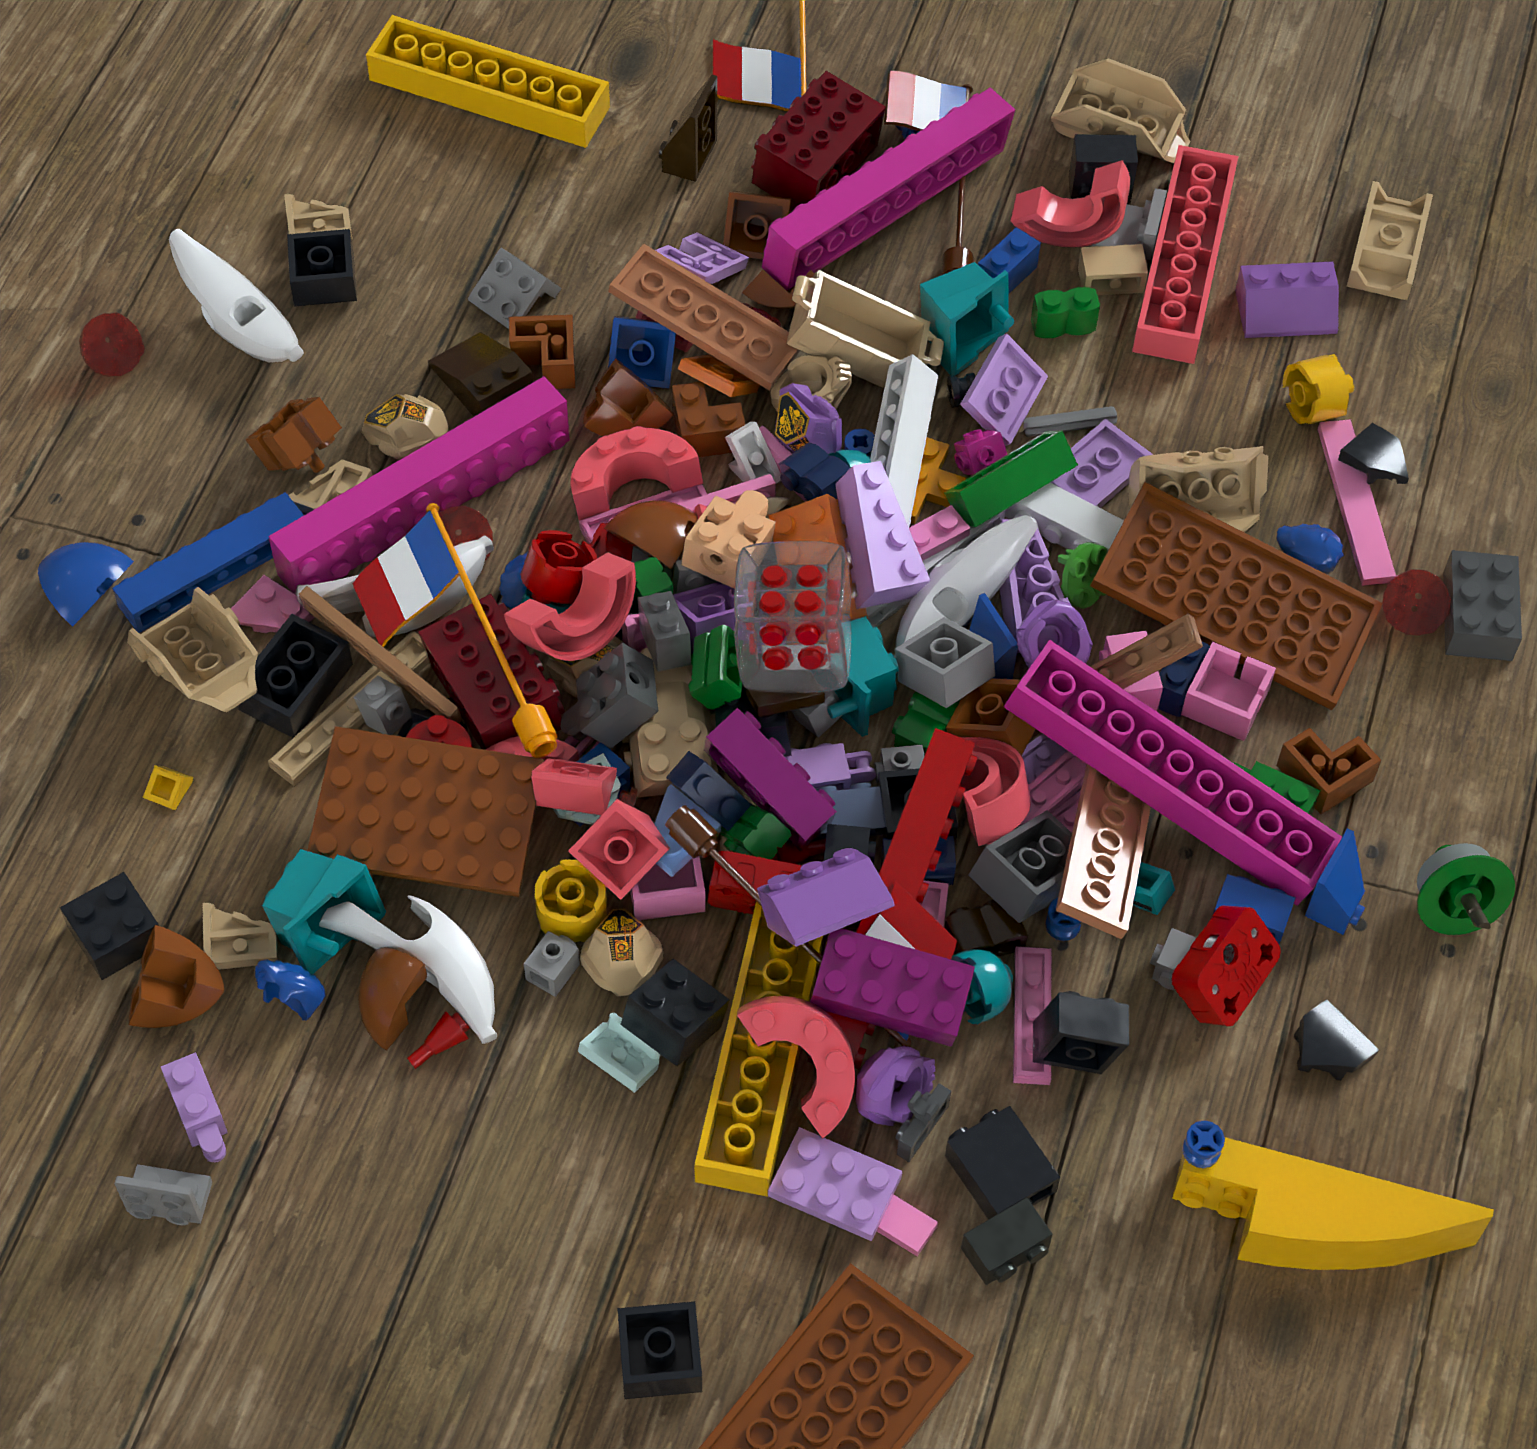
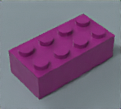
(769, 777)
(892, 986)

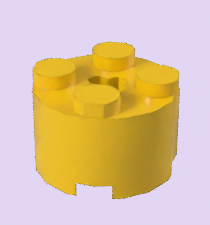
(1317, 389)
(570, 901)

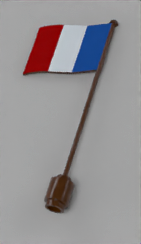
(914, 104)
(903, 924)

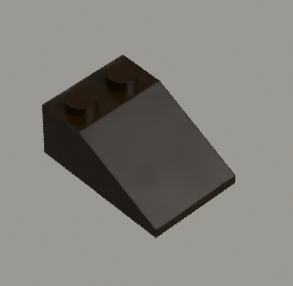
(692, 135)
(481, 372)

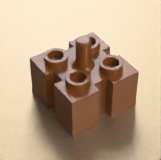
(294, 434)

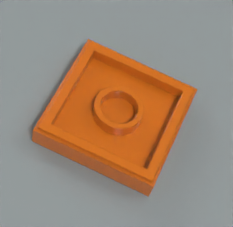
(718, 375)

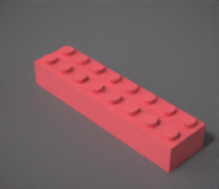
(1185, 255)

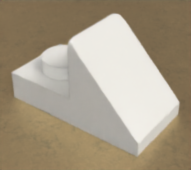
(751, 454)

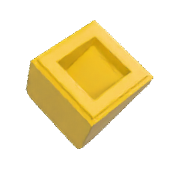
(167, 786)

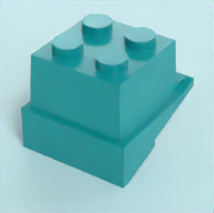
(966, 313)
(870, 678)
(304, 894)

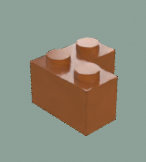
(546, 342)
(703, 424)
(1334, 773)

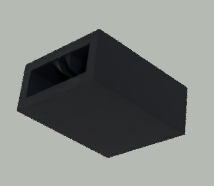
(1001, 1162)

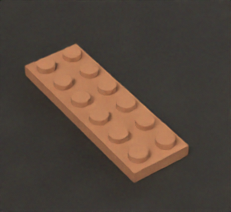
(704, 316)
(1104, 855)

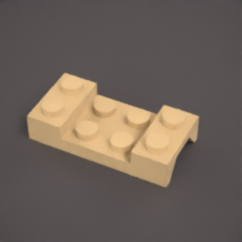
(1389, 244)

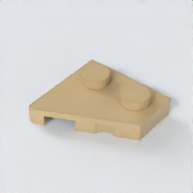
(315, 216)
(331, 484)
(236, 939)

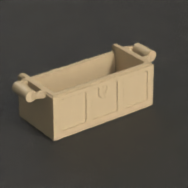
(857, 328)

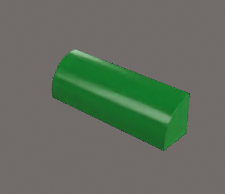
(1012, 478)

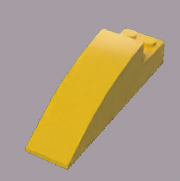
(1323, 1214)

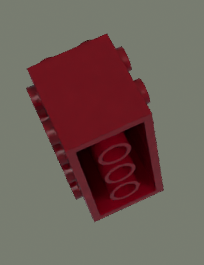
(817, 140)
(474, 676)

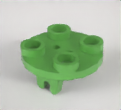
(1079, 572)

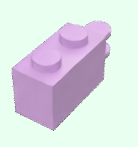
(830, 765)
(196, 1106)

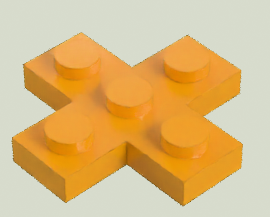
(933, 480)

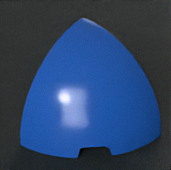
(79, 576)

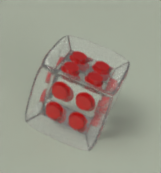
(793, 617)

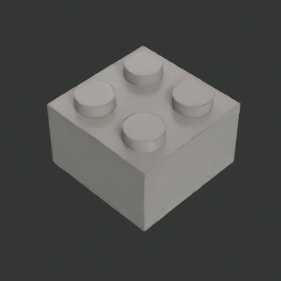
(945, 662)

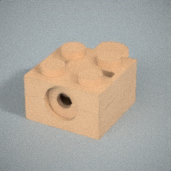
(723, 531)

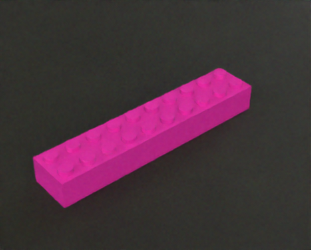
(887, 188)
(443, 472)
(1173, 772)

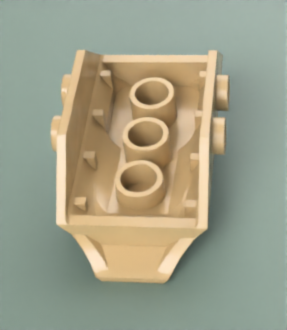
(1122, 101)
(1216, 482)
(201, 653)
(669, 734)

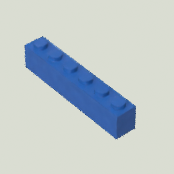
(204, 564)

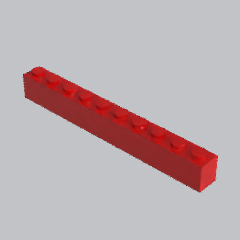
(916, 839)

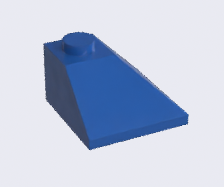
(644, 349)
(989, 625)
(1339, 888)

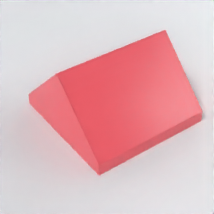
(573, 786)
(620, 847)

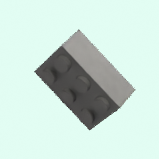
(1483, 605)
(1025, 866)

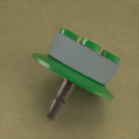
(1463, 889)

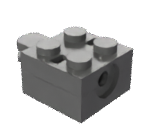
(613, 697)

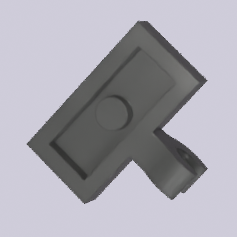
(927, 1113)

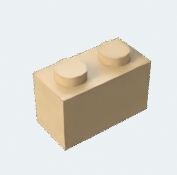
(1113, 269)

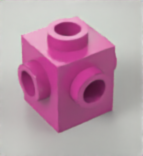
(979, 450)

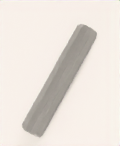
(1069, 421)

